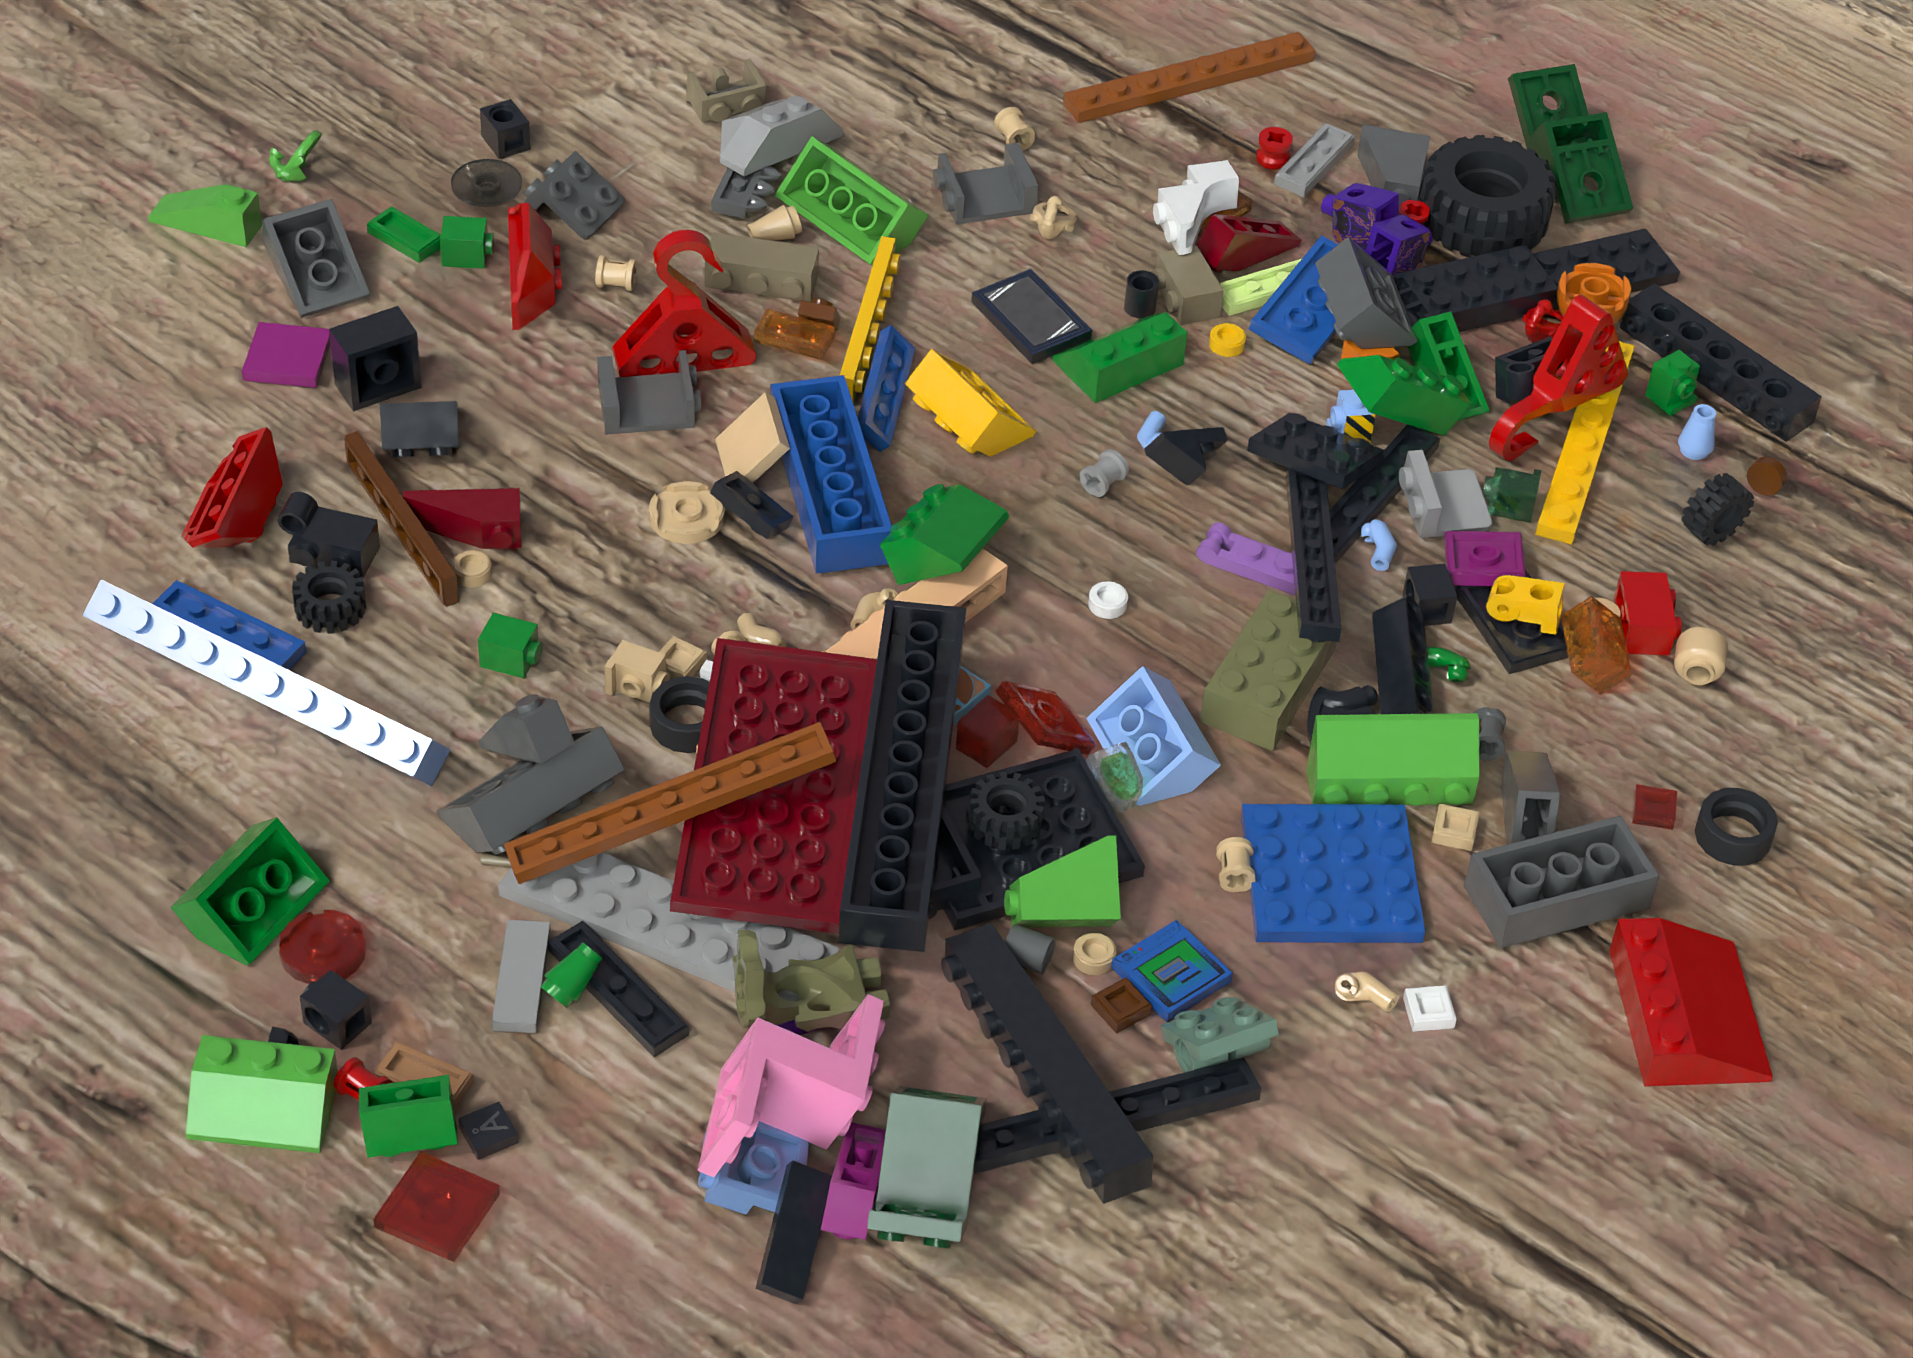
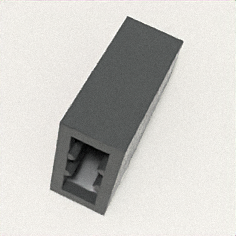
(1393, 160)
(1528, 796)

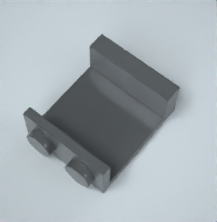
(989, 191)
(648, 400)

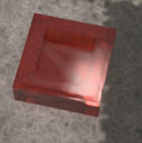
(1654, 807)

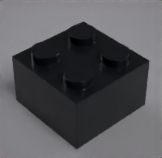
(375, 358)

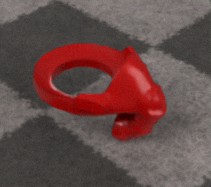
(1538, 328)

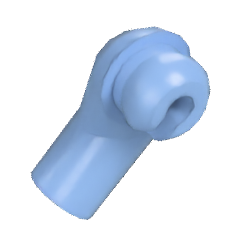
(1151, 428)

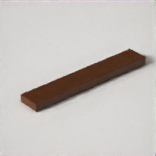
(401, 519)

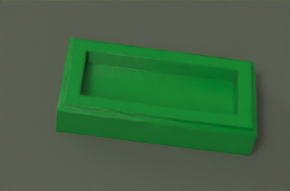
(404, 234)

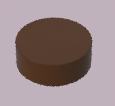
(1766, 476)

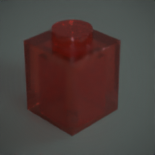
(987, 731)

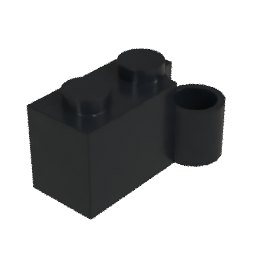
(1516, 371)
(328, 534)

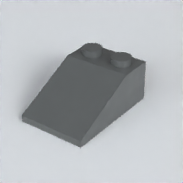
(314, 258)

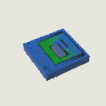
(1172, 970)

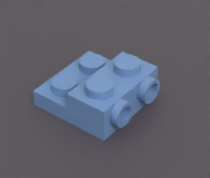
(756, 1171)

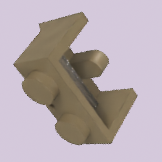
(726, 97)

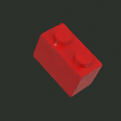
(1647, 612)

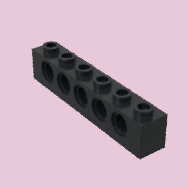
(1725, 363)

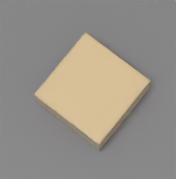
(682, 658)
(1455, 827)

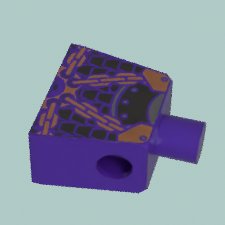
(1358, 209)
(1398, 243)

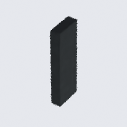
(794, 1232)

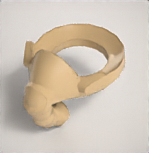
(1050, 224)

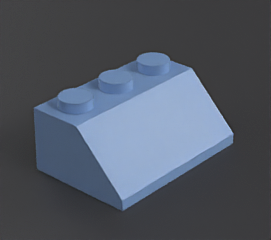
(1159, 733)

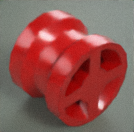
(1274, 147)

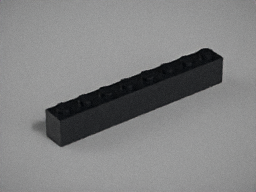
(1048, 1064)

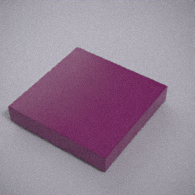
(286, 355)
(1482, 557)

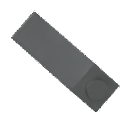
(530, 731)

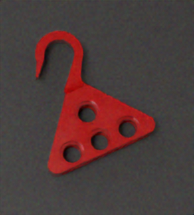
(682, 311)
(1585, 361)

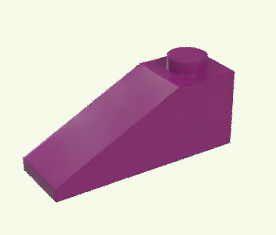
(854, 1182)

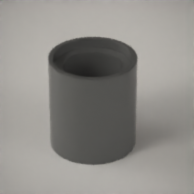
(1030, 948)

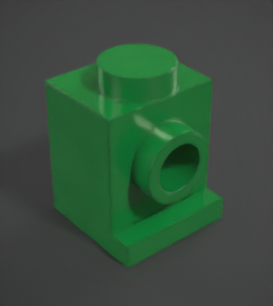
(1673, 382)

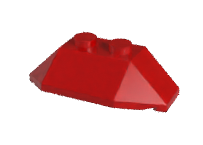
(531, 265)
(237, 495)

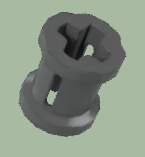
(1491, 733)

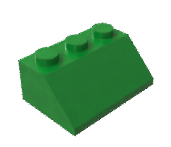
(1125, 356)
(1406, 392)
(941, 533)
(251, 892)

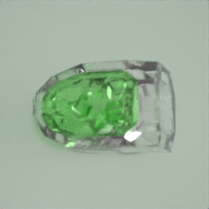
(1117, 775)

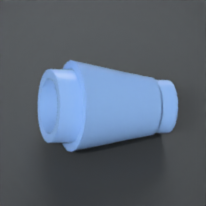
(1698, 435)

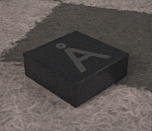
(488, 1130)

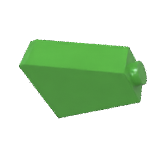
(1069, 891)

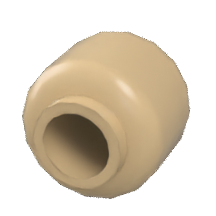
(1700, 655)

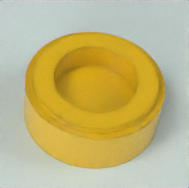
(1227, 340)

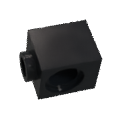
(505, 129)
(1432, 591)
(335, 1009)

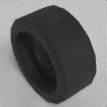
(675, 693)
(1744, 805)

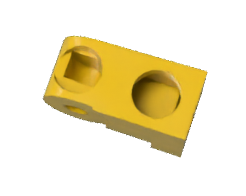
(1527, 601)

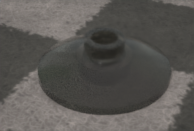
(486, 182)

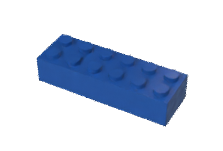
(831, 475)

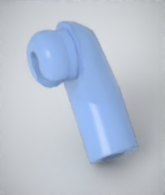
(1378, 532)

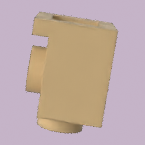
(635, 671)

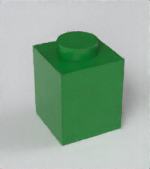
(465, 242)
(509, 645)

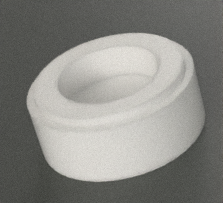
(1108, 600)

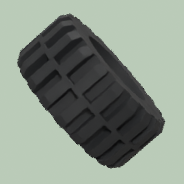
(1487, 195)

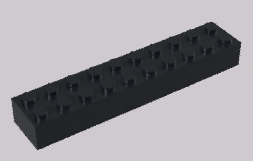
(903, 777)

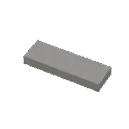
(1314, 159)
(521, 976)

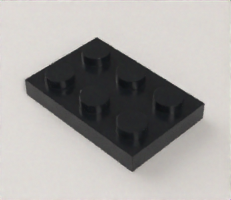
(1315, 450)

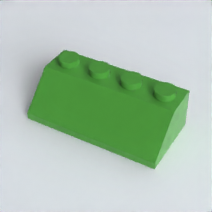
(848, 201)
(1394, 759)

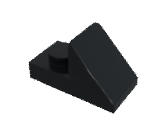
(1185, 451)

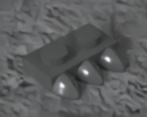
(743, 194)

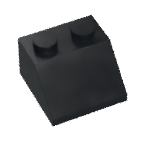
(420, 427)

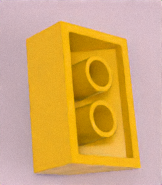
(967, 406)

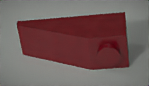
(1241, 242)
(470, 515)

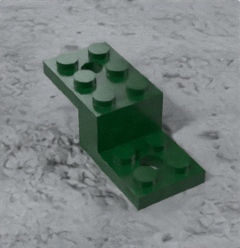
(1571, 143)

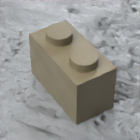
(1188, 286)

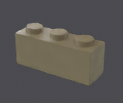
(763, 267)

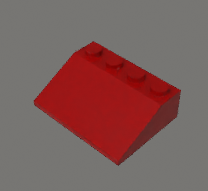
(1686, 1005)

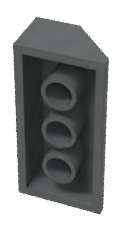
(531, 791)

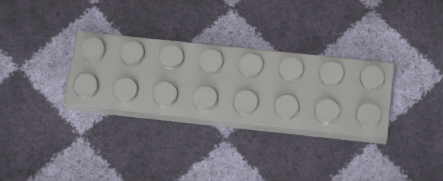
(634, 911)

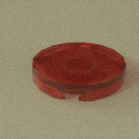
(320, 944)

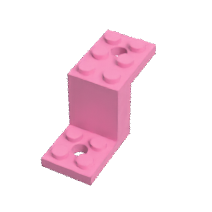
(793, 1085)

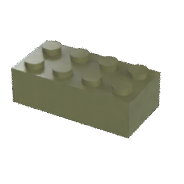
(1264, 675)

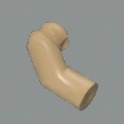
(1364, 987)

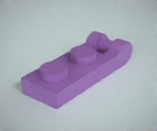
(1247, 558)

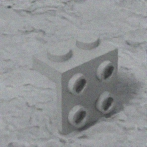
(1442, 499)

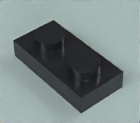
(751, 505)

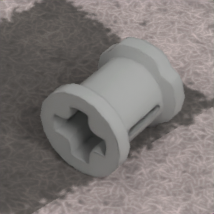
(1101, 475)

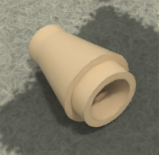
(776, 225)

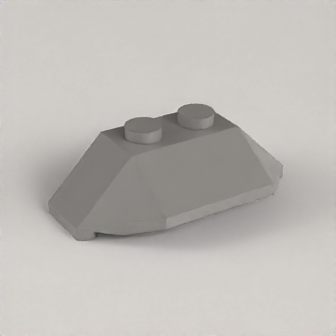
(773, 133)

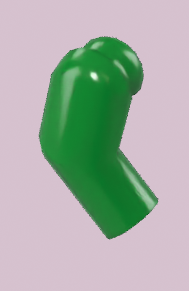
(1455, 663)

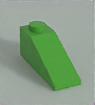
(212, 212)

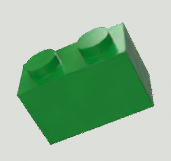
(408, 1116)

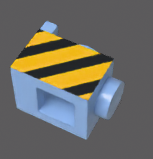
(1351, 416)

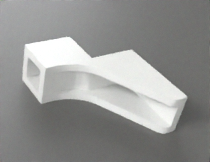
(1184, 207)

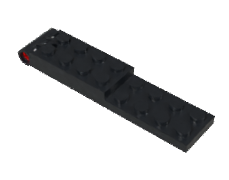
(1513, 280)

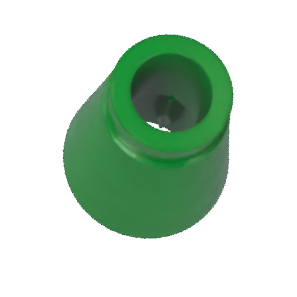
(571, 975)

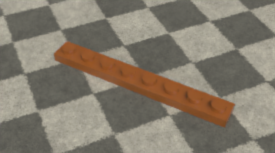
(1188, 77)
(669, 803)

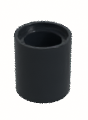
(1141, 294)

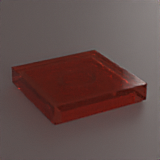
(1045, 717)
(436, 1206)

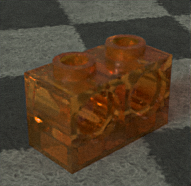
(1596, 645)

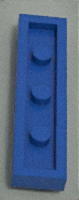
(885, 388)
(232, 624)

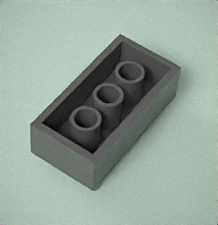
(1560, 881)

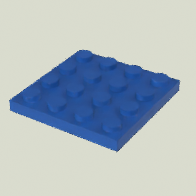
(1332, 873)

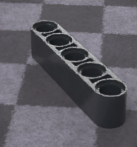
(1402, 658)

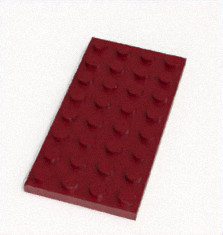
(786, 847)

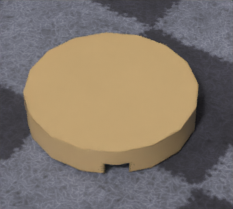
(686, 513)

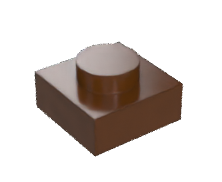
(820, 311)

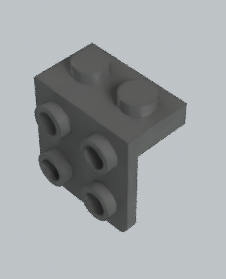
(575, 194)

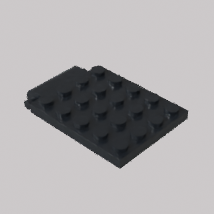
(974, 877)

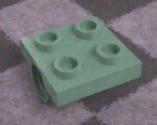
(1218, 1033)

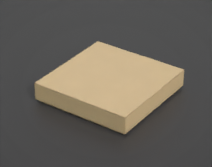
(753, 440)

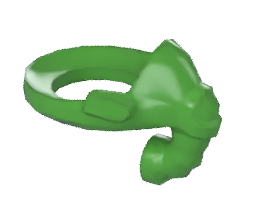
(292, 170)

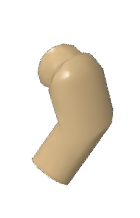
(870, 604)
(758, 634)

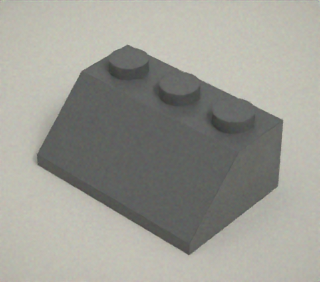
(1363, 298)

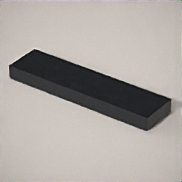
(624, 993)

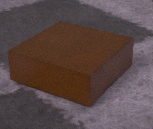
(1121, 1005)

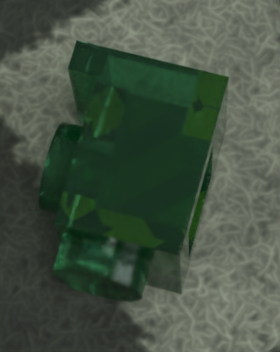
(1512, 493)

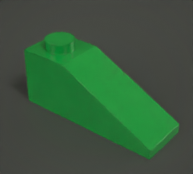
(1444, 353)

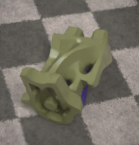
(826, 988)

